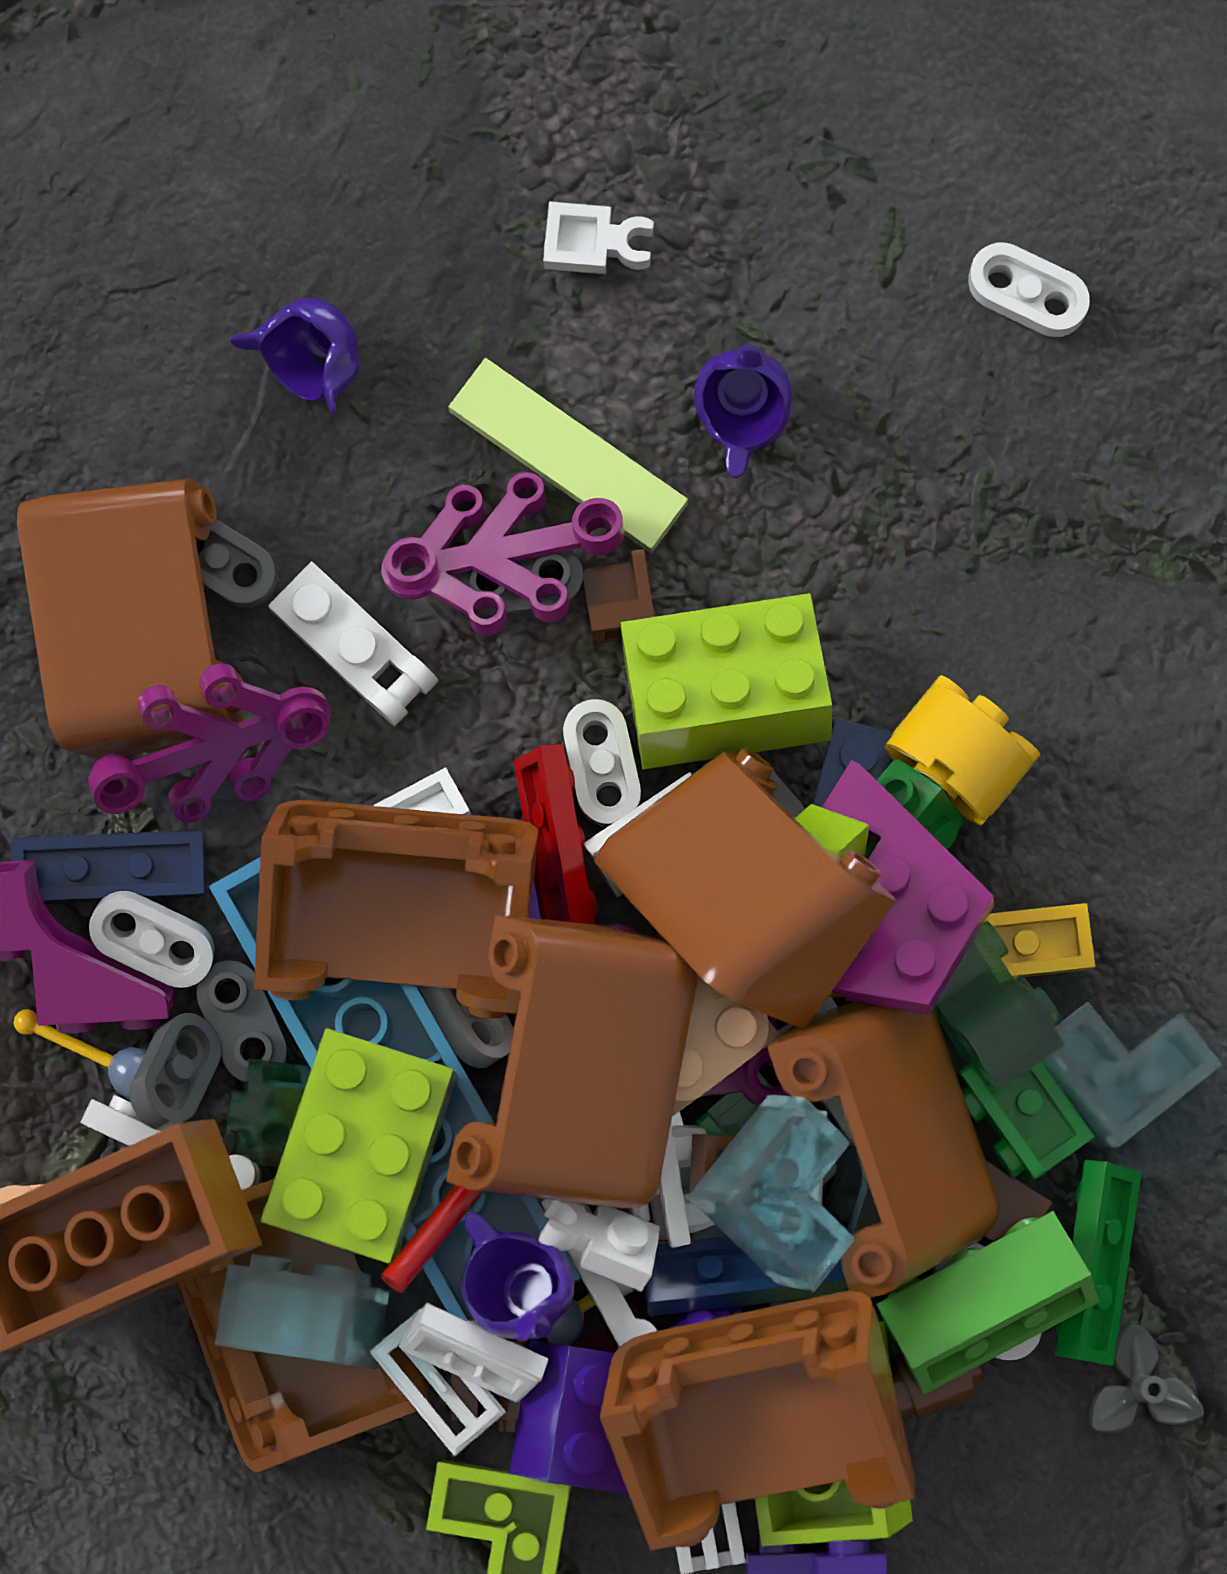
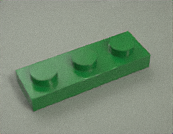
(1103, 1239)

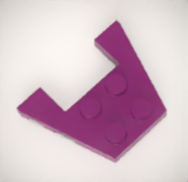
(935, 908)

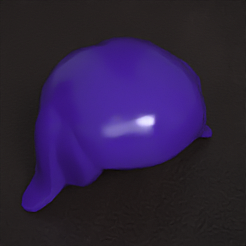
(294, 334)
(743, 402)
(514, 1282)

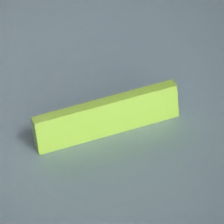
(566, 452)

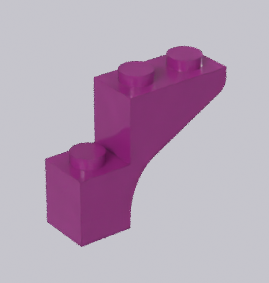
(71, 976)

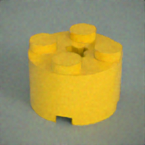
(963, 749)

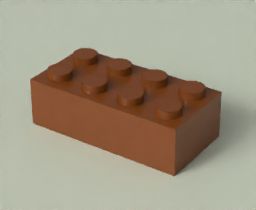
(119, 1232)

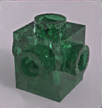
(266, 1109)

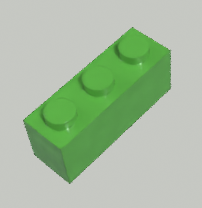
(988, 1301)

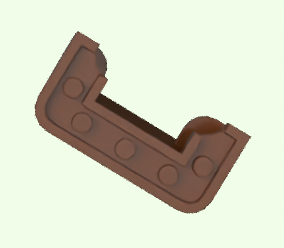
(118, 609)
(747, 889)
(389, 899)
(585, 1066)
(907, 1132)
(282, 1402)
(754, 1413)

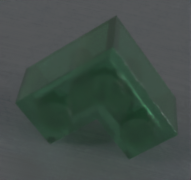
(996, 1018)

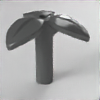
(1167, 1399)

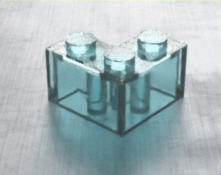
(1124, 1089)
(764, 1188)
(302, 1316)

